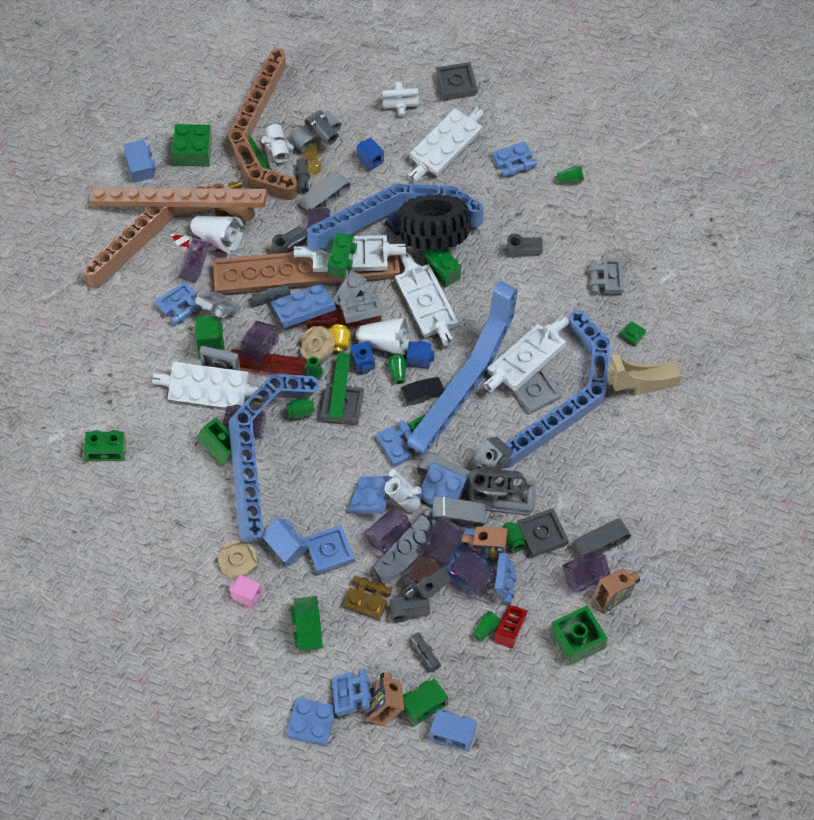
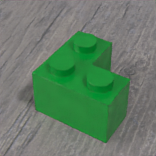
(209, 333)
(307, 621)

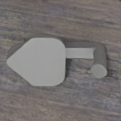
(493, 503)

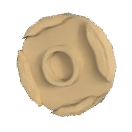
(317, 343)
(237, 559)

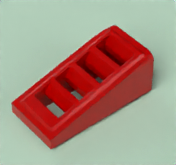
(506, 637)

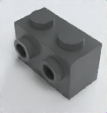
(492, 455)

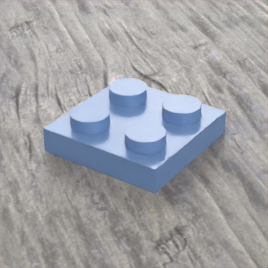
(442, 483)
(370, 495)
(329, 549)
(311, 722)

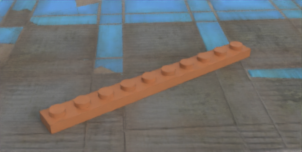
(179, 197)

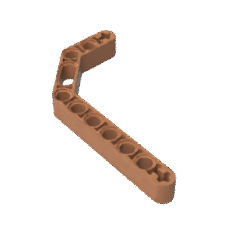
(245, 122)
(141, 231)

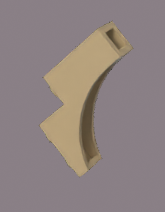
(642, 377)

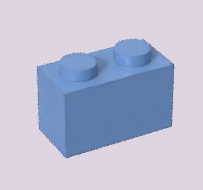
(139, 160)
(285, 540)
(453, 730)

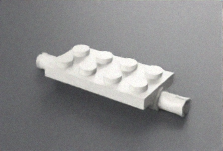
(445, 143)
(370, 254)
(426, 300)
(527, 356)
(206, 385)

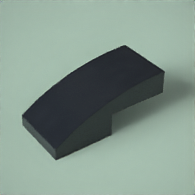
(422, 389)

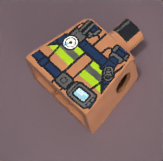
(487, 542)
(615, 589)
(385, 700)

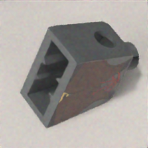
(424, 578)

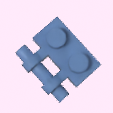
(513, 155)
(177, 298)
(392, 444)
(505, 578)
(345, 692)

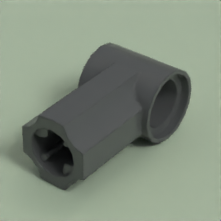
(319, 124)
(286, 242)
(524, 245)
(403, 609)

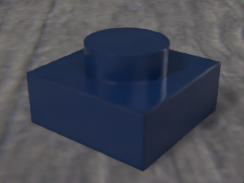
(393, 223)

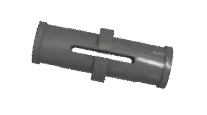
(302, 175)
(270, 294)
(425, 652)

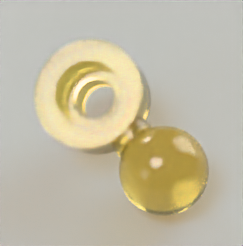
(314, 165)

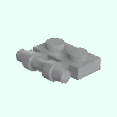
(612, 279)
(352, 287)
(217, 302)
(361, 307)

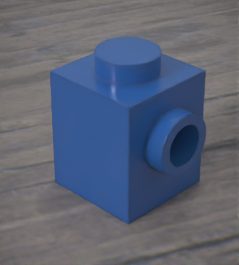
(370, 153)
(420, 354)
(362, 357)

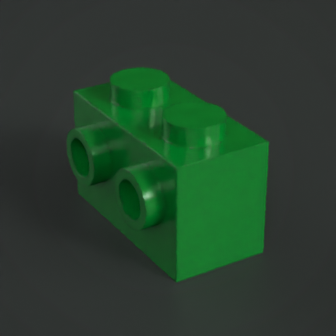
(341, 255)
(443, 266)
(216, 440)
(105, 446)
(424, 701)

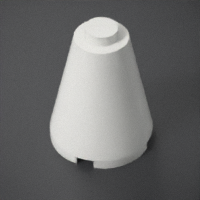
(219, 231)
(386, 335)

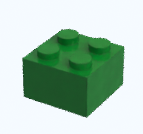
(192, 145)
(579, 634)

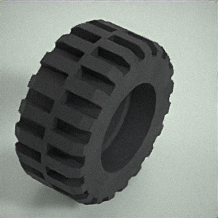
(434, 222)

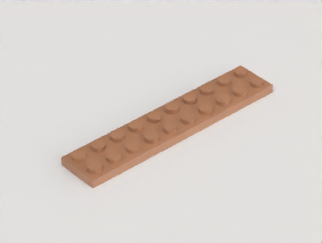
(274, 270)

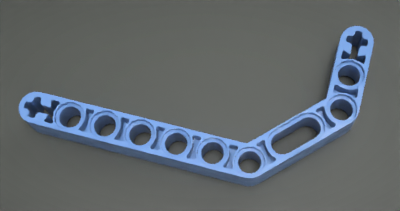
(381, 205)
(579, 326)
(472, 372)
(302, 386)

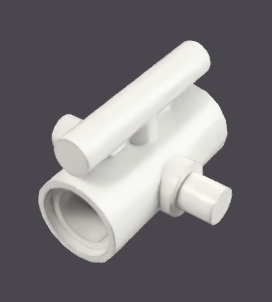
(400, 98)
(276, 146)
(402, 492)

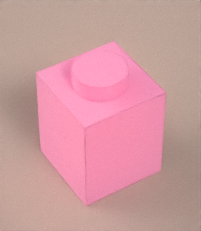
(245, 591)

